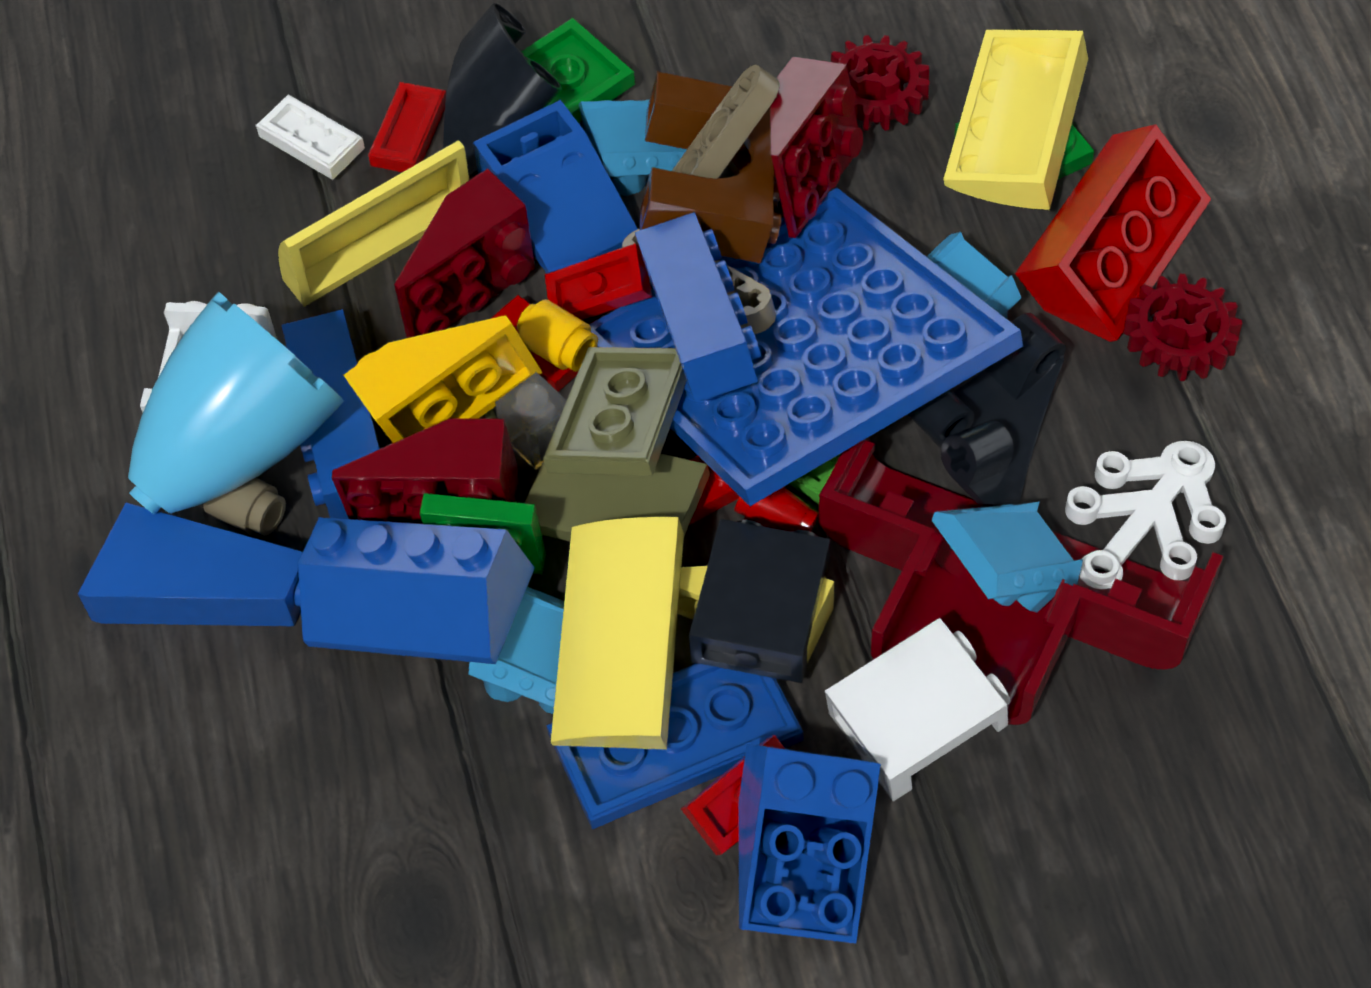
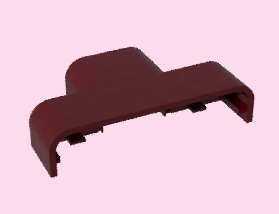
(891, 522)

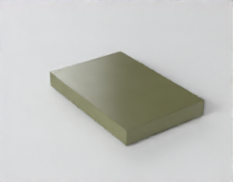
(617, 412)
(588, 498)

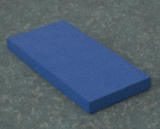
(708, 733)

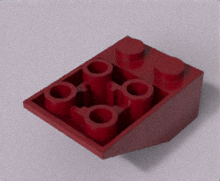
(811, 135)
(465, 256)
(446, 459)

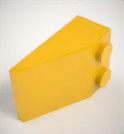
(441, 375)

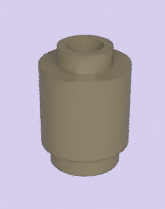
(249, 508)

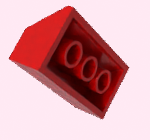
(1114, 232)

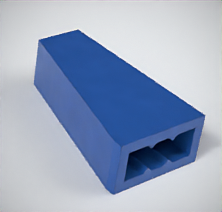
(189, 575)

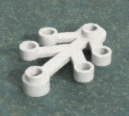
(1148, 509)

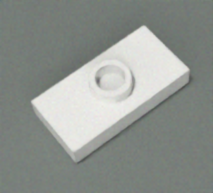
(310, 137)

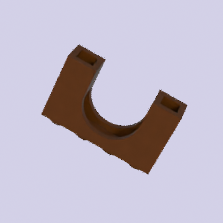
(733, 207)

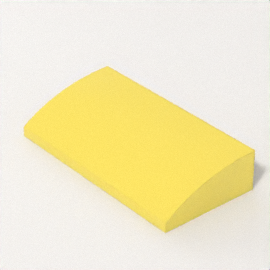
(1018, 116)
(370, 226)
(618, 634)

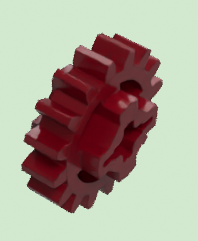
(879, 77)
(1182, 327)

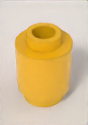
(555, 334)

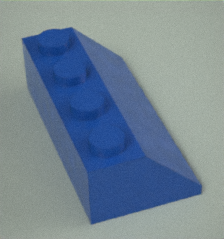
(411, 589)

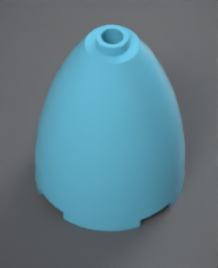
(223, 411)

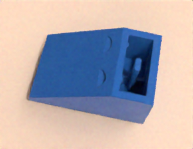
(562, 182)
(804, 842)

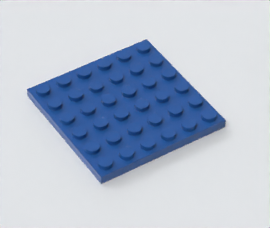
(853, 347)

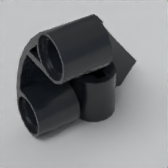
(492, 82)
(996, 417)

